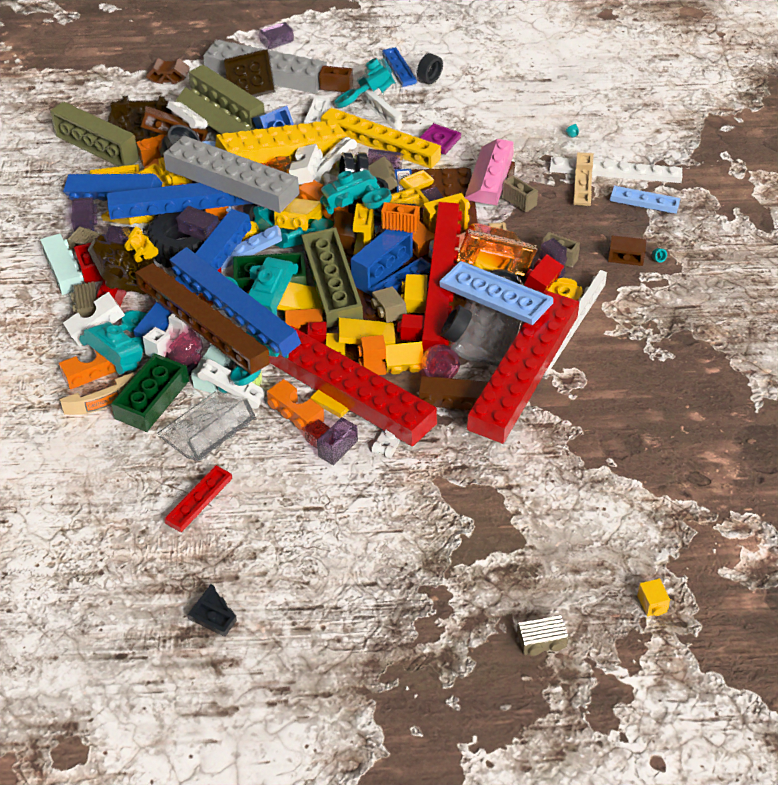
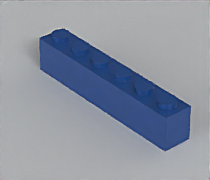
(99, 185)

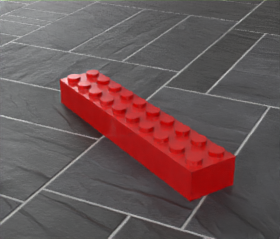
(522, 370)
(359, 389)

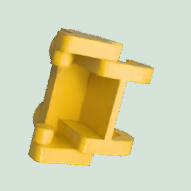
(141, 244)

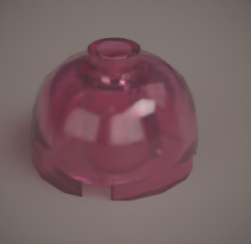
(186, 348)
(440, 361)

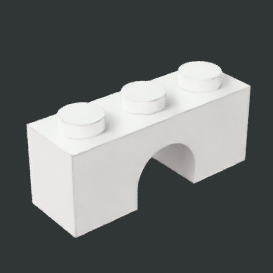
(307, 163)
(106, 311)
(159, 341)

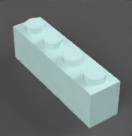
(62, 263)
(218, 357)

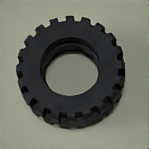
(165, 236)

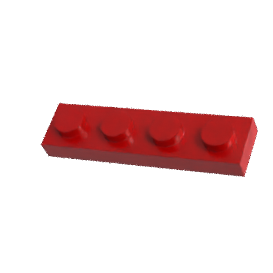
(198, 498)

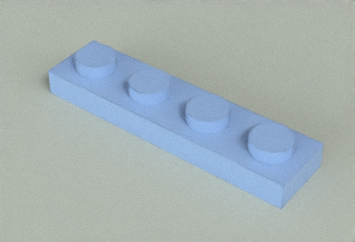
(645, 199)
(255, 244)

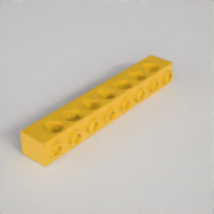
(386, 138)

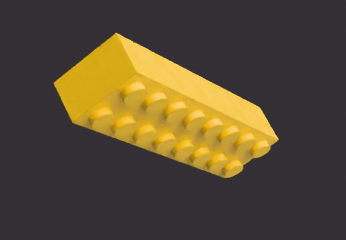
(273, 142)

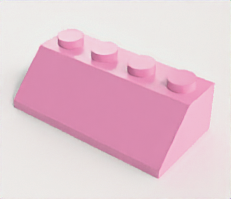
(490, 172)

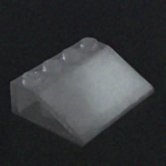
(487, 335)
(208, 425)

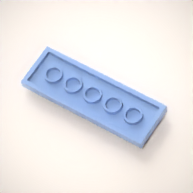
(496, 292)

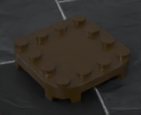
(128, 115)
(117, 264)

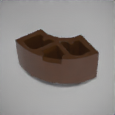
(167, 71)

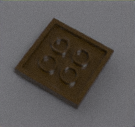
(251, 72)

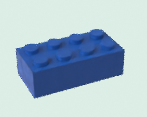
(381, 258)

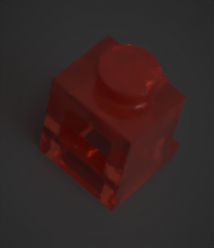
(314, 431)

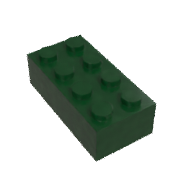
(243, 264)
(150, 392)

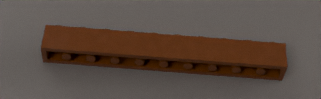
(203, 318)

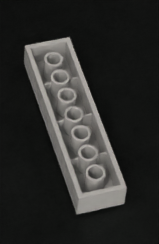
(287, 69)
(232, 174)

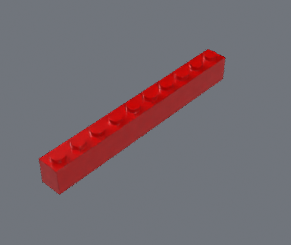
(442, 263)

